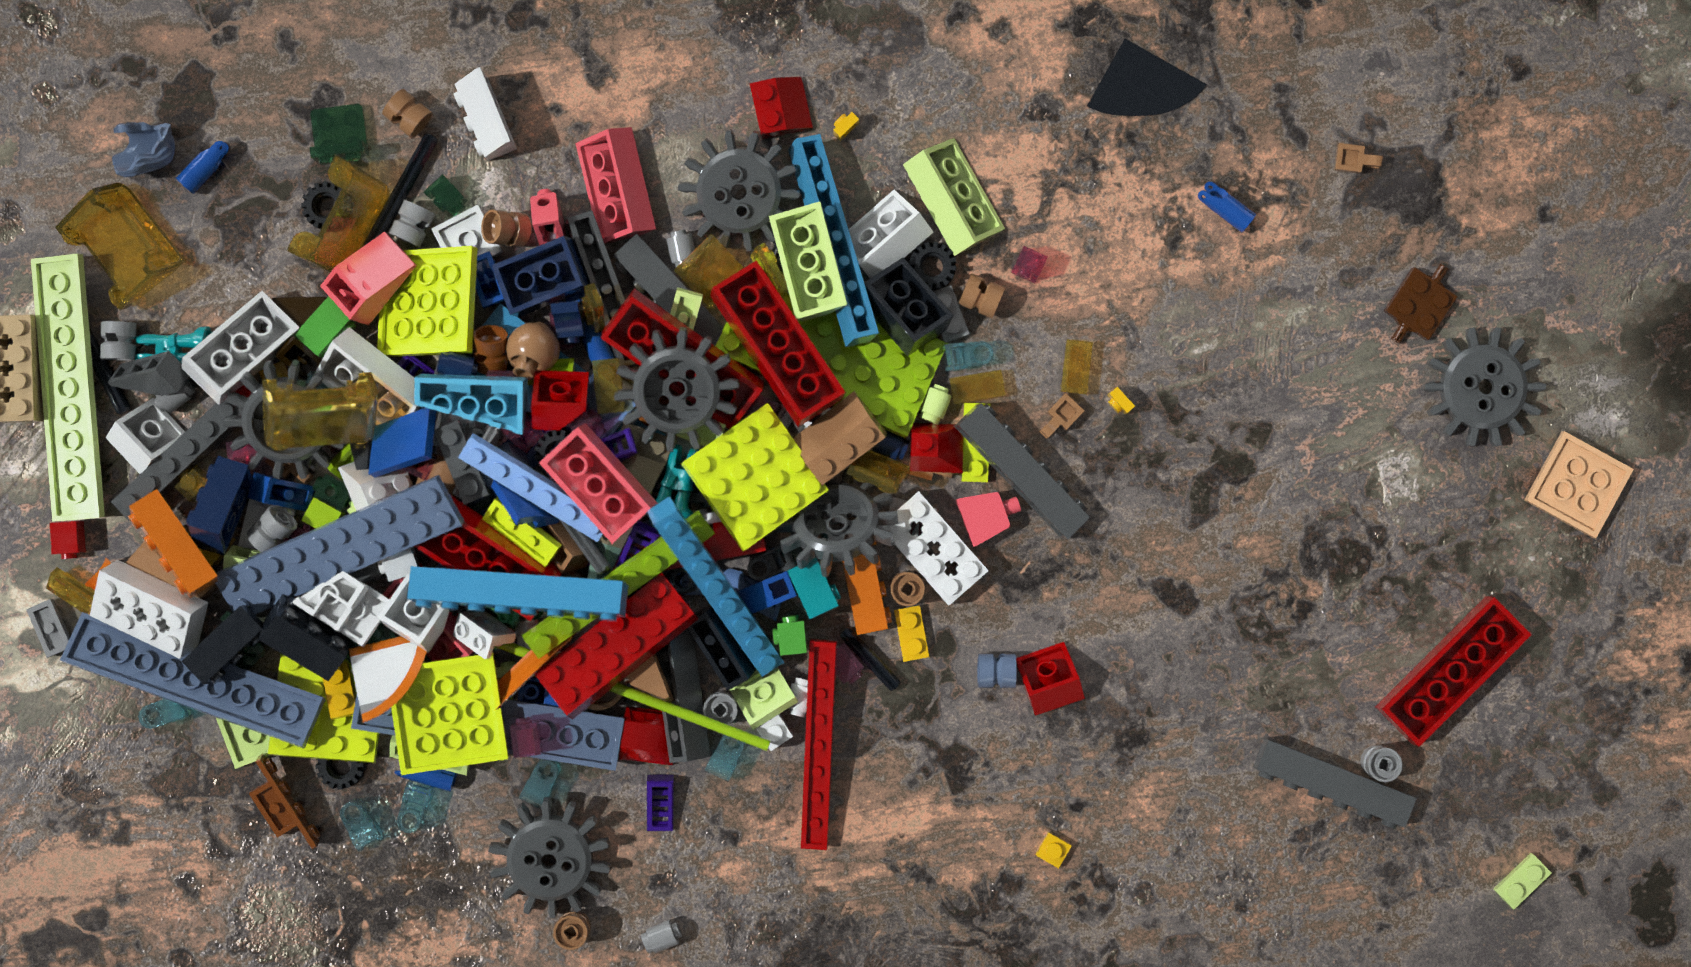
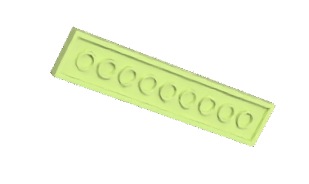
(67, 387)

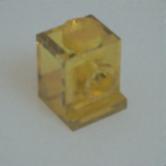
(191, 482)

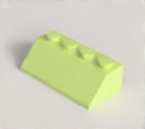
(953, 196)
(808, 261)

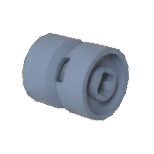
(996, 670)

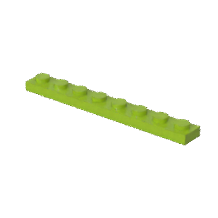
(633, 572)

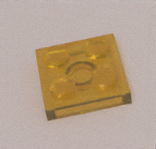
(707, 267)
(879, 471)

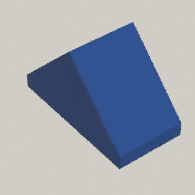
(486, 281)

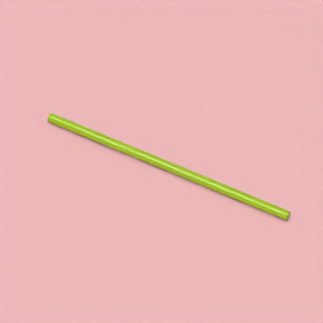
(667, 707)

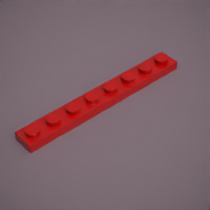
(818, 744)

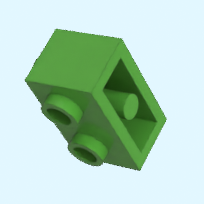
(324, 327)
(790, 635)

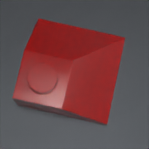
(936, 448)

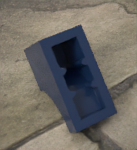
(568, 321)

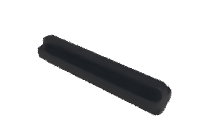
(870, 659)

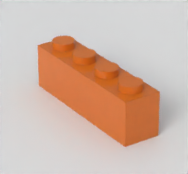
(172, 543)
(866, 596)

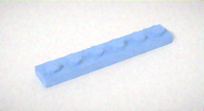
(527, 484)

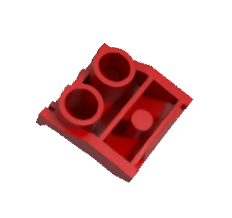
(644, 736)

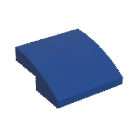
(521, 509)

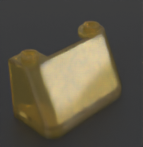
(349, 219)
(122, 241)
(320, 414)

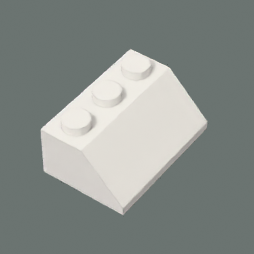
(484, 115)
(887, 234)

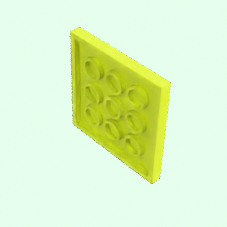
(432, 306)
(754, 477)
(450, 716)
(329, 737)

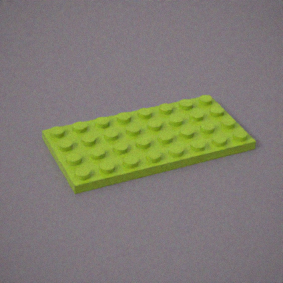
(876, 370)

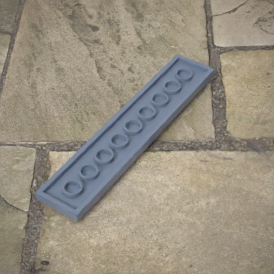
(341, 546)
(237, 698)
(586, 740)

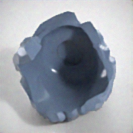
(148, 148)

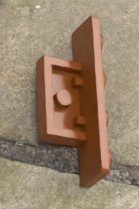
(278, 806)

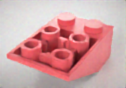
(368, 278)

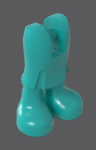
(172, 342)
(678, 480)

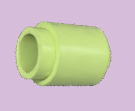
(935, 404)

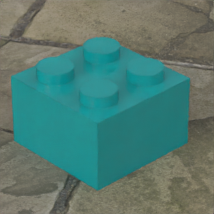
(814, 589)

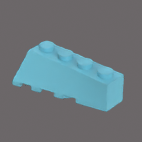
(485, 399)

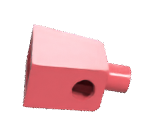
(545, 211)
(986, 515)

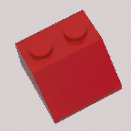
(780, 106)
(558, 398)
(1049, 678)

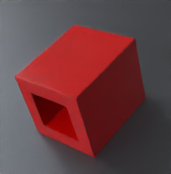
(67, 538)

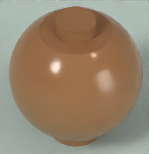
(532, 349)

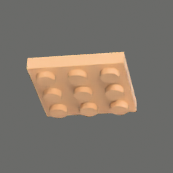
(1578, 484)

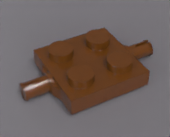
(1420, 303)

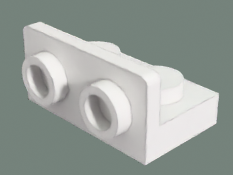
(482, 632)

